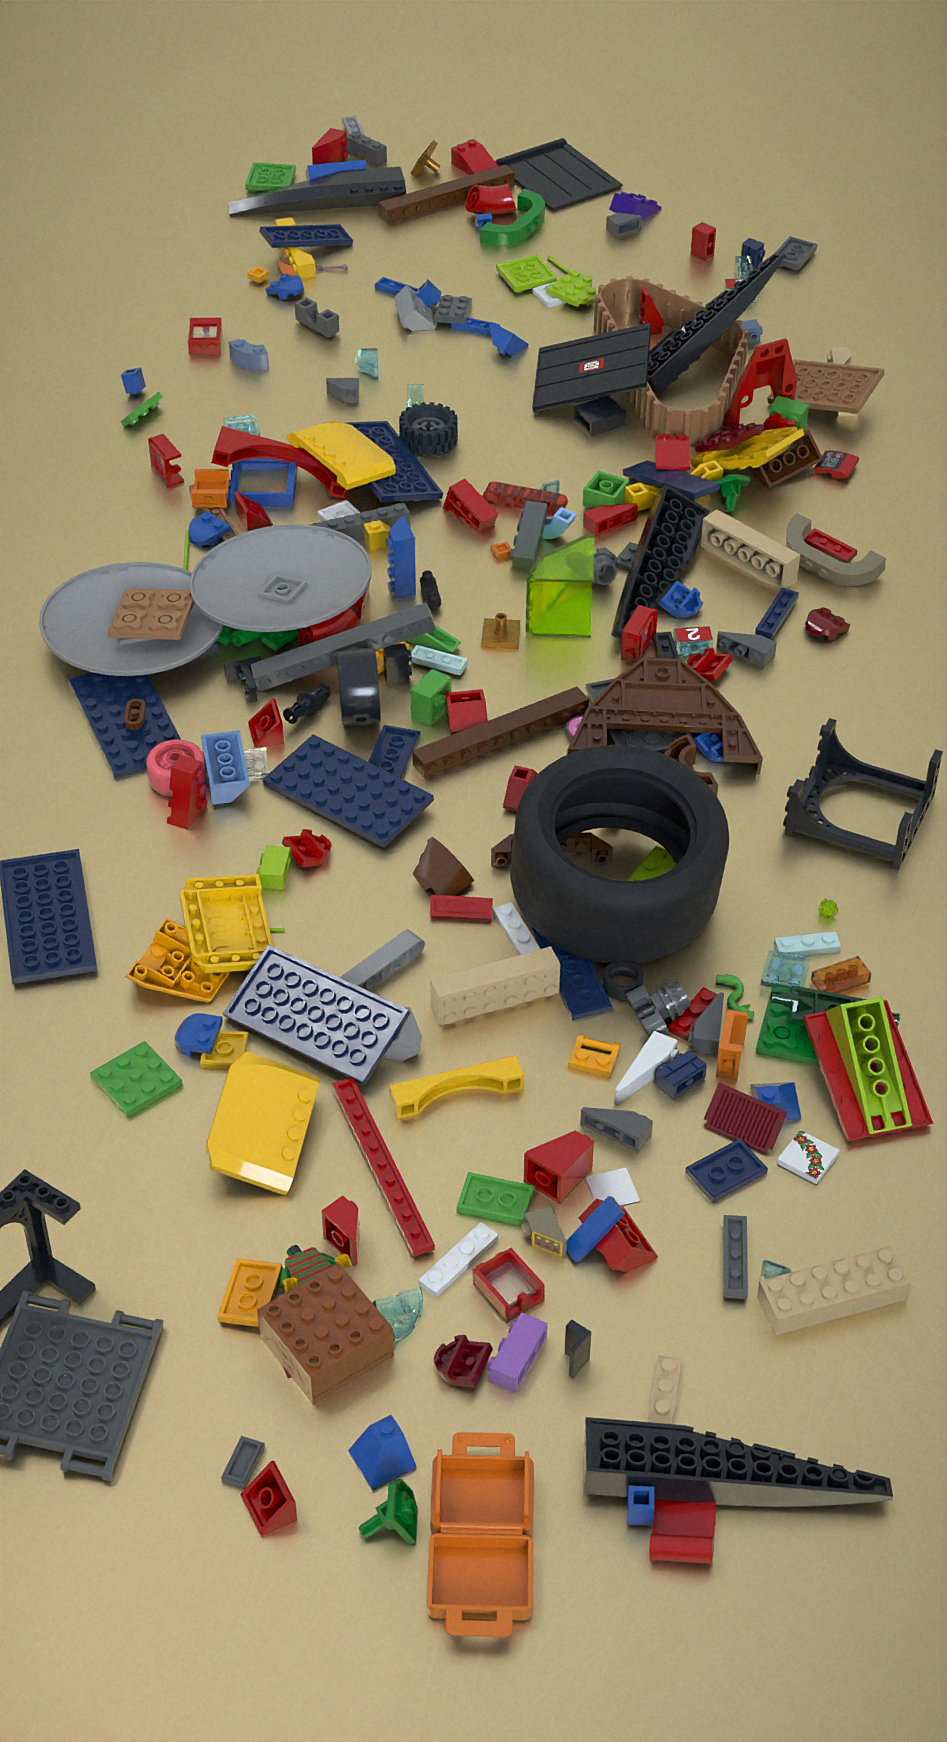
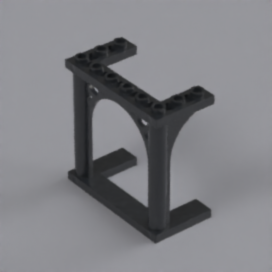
(837, 760)
(27, 1202)

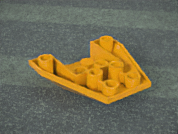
(170, 969)

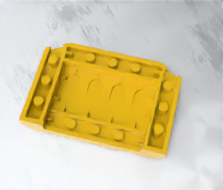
(753, 451)
(345, 452)
(225, 922)
(261, 1122)

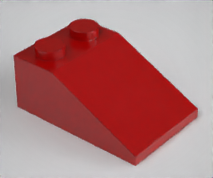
(330, 147)
(471, 157)
(672, 452)

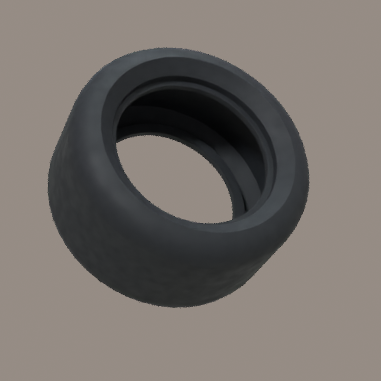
(631, 792)

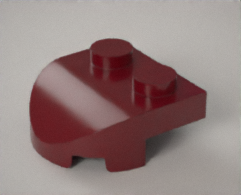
(824, 622)
(462, 1361)

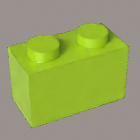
(274, 867)

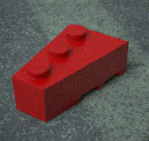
(470, 506)
(188, 792)

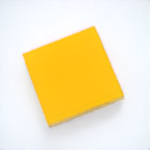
(227, 1049)

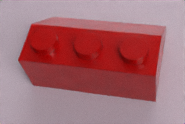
(624, 1244)

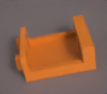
(210, 488)
(730, 1054)

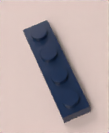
(777, 613)

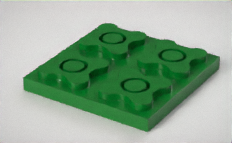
(784, 1039)

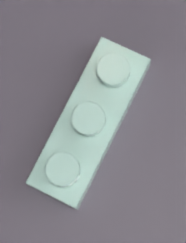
(438, 660)
(809, 944)

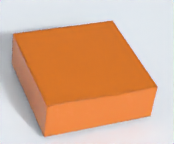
(501, 550)

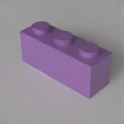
(517, 1352)

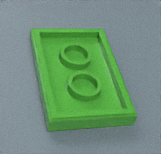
(495, 1199)

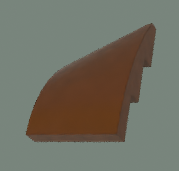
(441, 870)

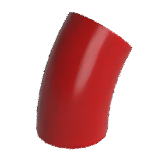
(490, 199)
(332, 626)

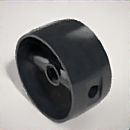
(358, 686)

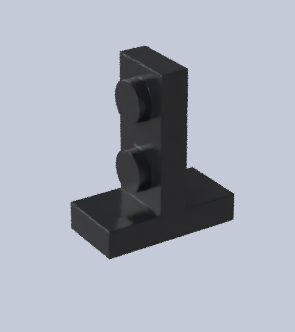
(242, 671)

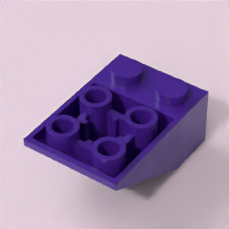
(633, 204)

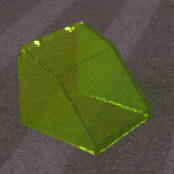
(561, 591)

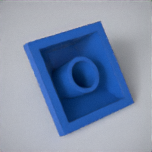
(506, 341)
(779, 1095)
(382, 1453)

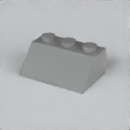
(413, 311)

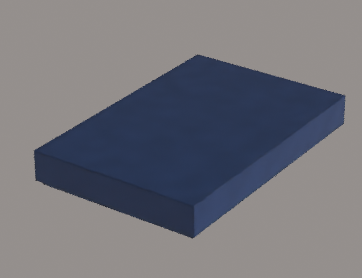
(726, 1170)

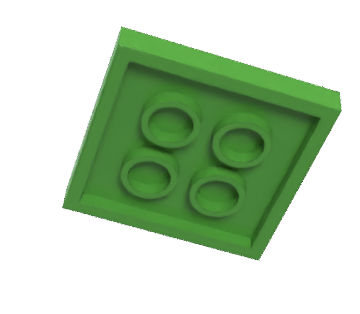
(269, 176)
(136, 1079)

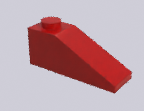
(649, 313)
(606, 518)

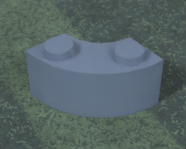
(248, 355)

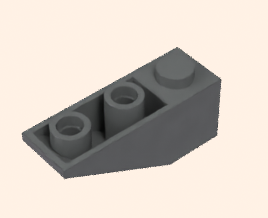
(749, 647)

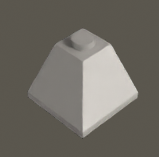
(406, 1042)

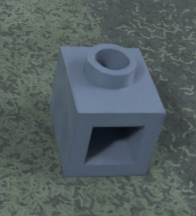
(754, 328)

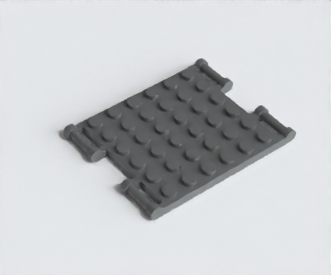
(71, 1381)

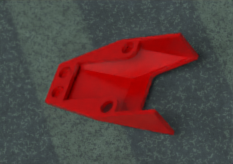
(768, 365)

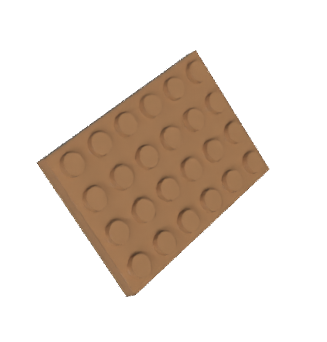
(834, 385)

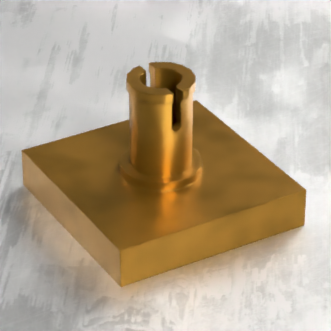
(425, 159)
(500, 632)

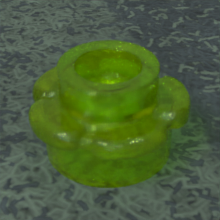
(828, 908)

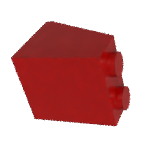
(559, 1165)

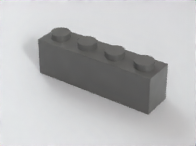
(529, 535)

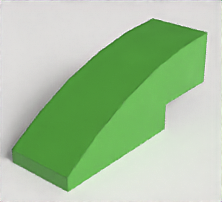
(437, 640)

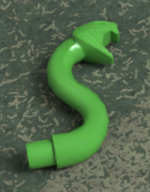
(728, 979)

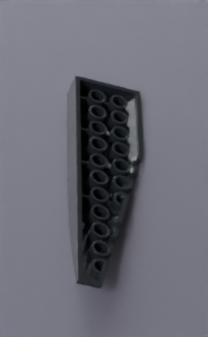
(330, 191)
(687, 344)
(665, 544)
(712, 1469)

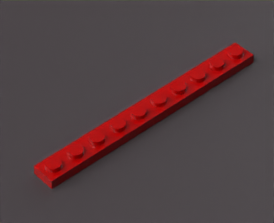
(383, 1167)

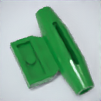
(272, 639)

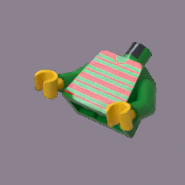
(306, 1264)

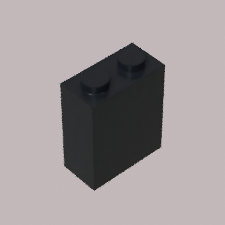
(600, 415)

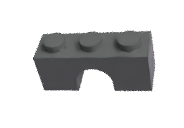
(374, 150)
(325, 322)

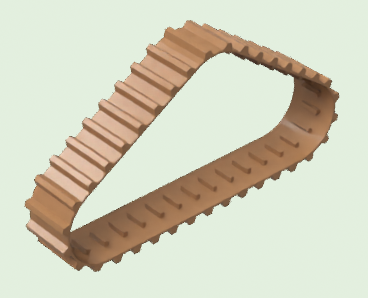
(623, 297)

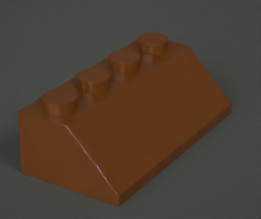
(798, 457)

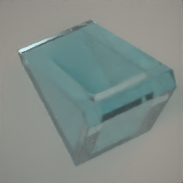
(415, 394)

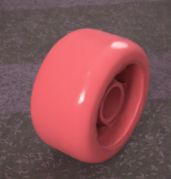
(162, 759)

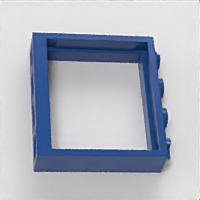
(266, 499)

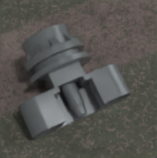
(604, 566)
(659, 1006)

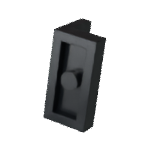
(577, 1346)

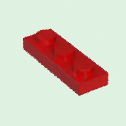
(830, 546)
(461, 906)
(686, 1022)

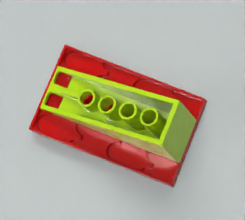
(867, 1069)

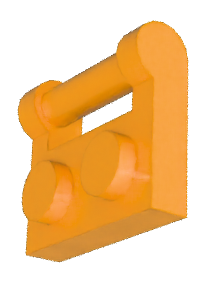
(593, 1061)

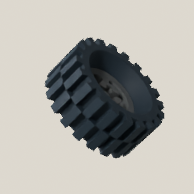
(429, 429)

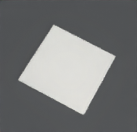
(613, 1184)

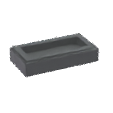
(243, 1462)

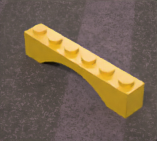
(300, 261)
(644, 495)
(499, 1075)

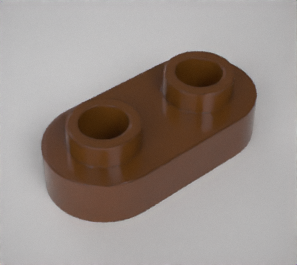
(135, 714)

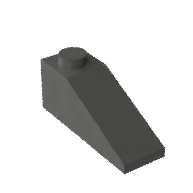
(707, 1028)
(618, 1125)

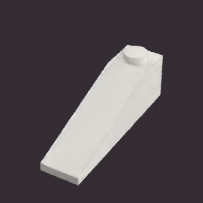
(656, 1051)

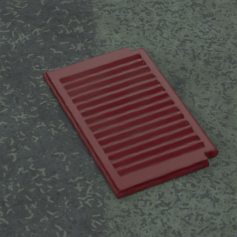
(744, 1117)

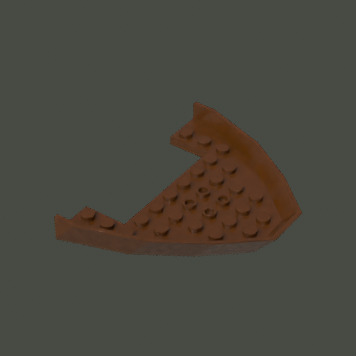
(666, 697)

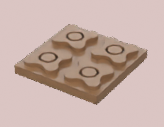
(152, 614)

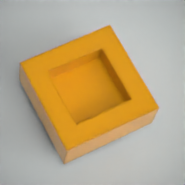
(258, 274)

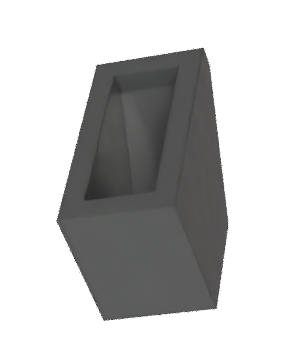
(623, 224)
(343, 389)

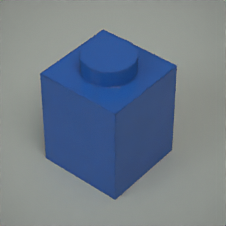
(429, 293)
(133, 381)
(640, 1505)

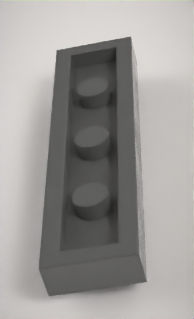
(735, 1257)

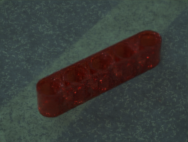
(516, 497)

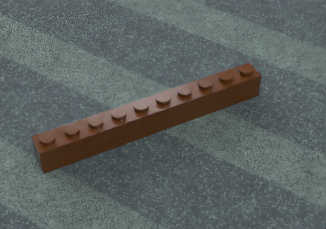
(442, 194)
(499, 732)

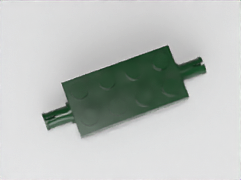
(810, 1001)

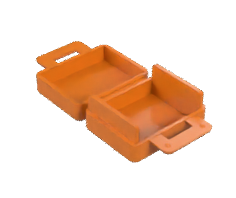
(481, 1537)

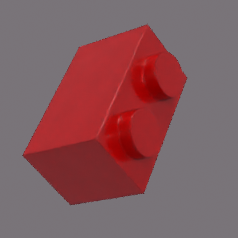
(703, 241)

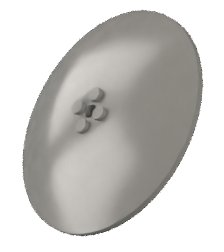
(280, 578)
(82, 609)

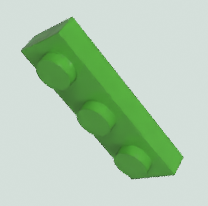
(142, 410)

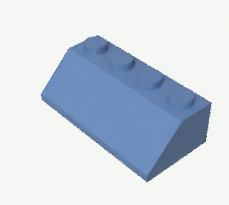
(225, 766)

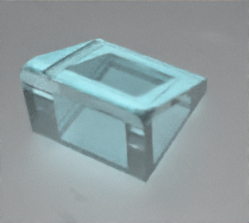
(551, 486)
(772, 1269)

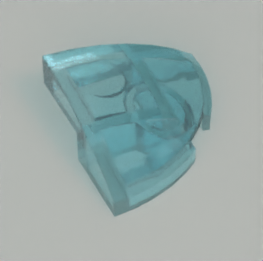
(401, 1311)

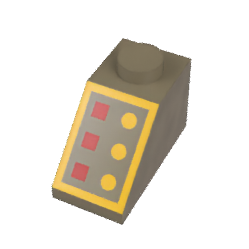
(544, 1231)

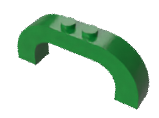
(514, 233)

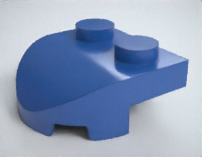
(286, 286)
(207, 530)
(681, 601)
(710, 746)
(198, 1033)

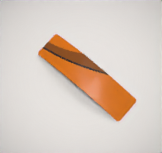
(285, 266)

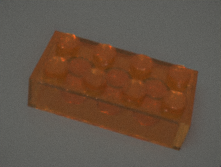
(841, 976)

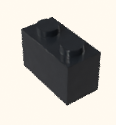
(396, 664)

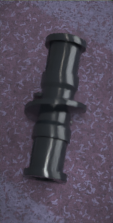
(307, 703)

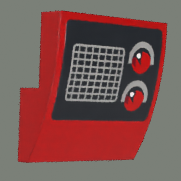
(837, 463)

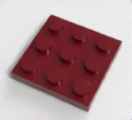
(728, 437)

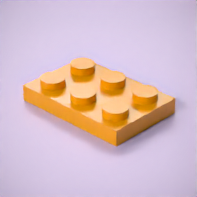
(249, 1288)

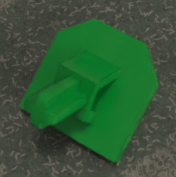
(731, 487)
(395, 1513)

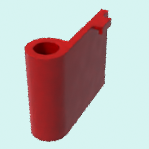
(683, 1532)

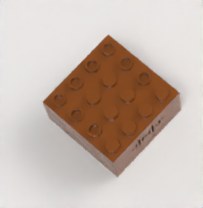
(325, 1333)

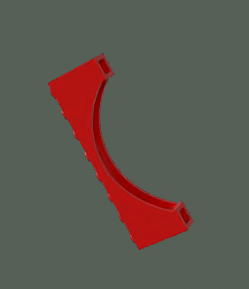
(238, 446)

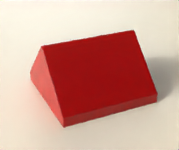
(251, 513)
(267, 726)
(270, 1500)

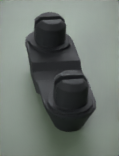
(430, 590)

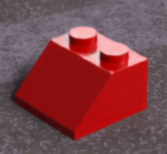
(341, 1227)

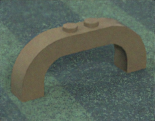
(826, 566)

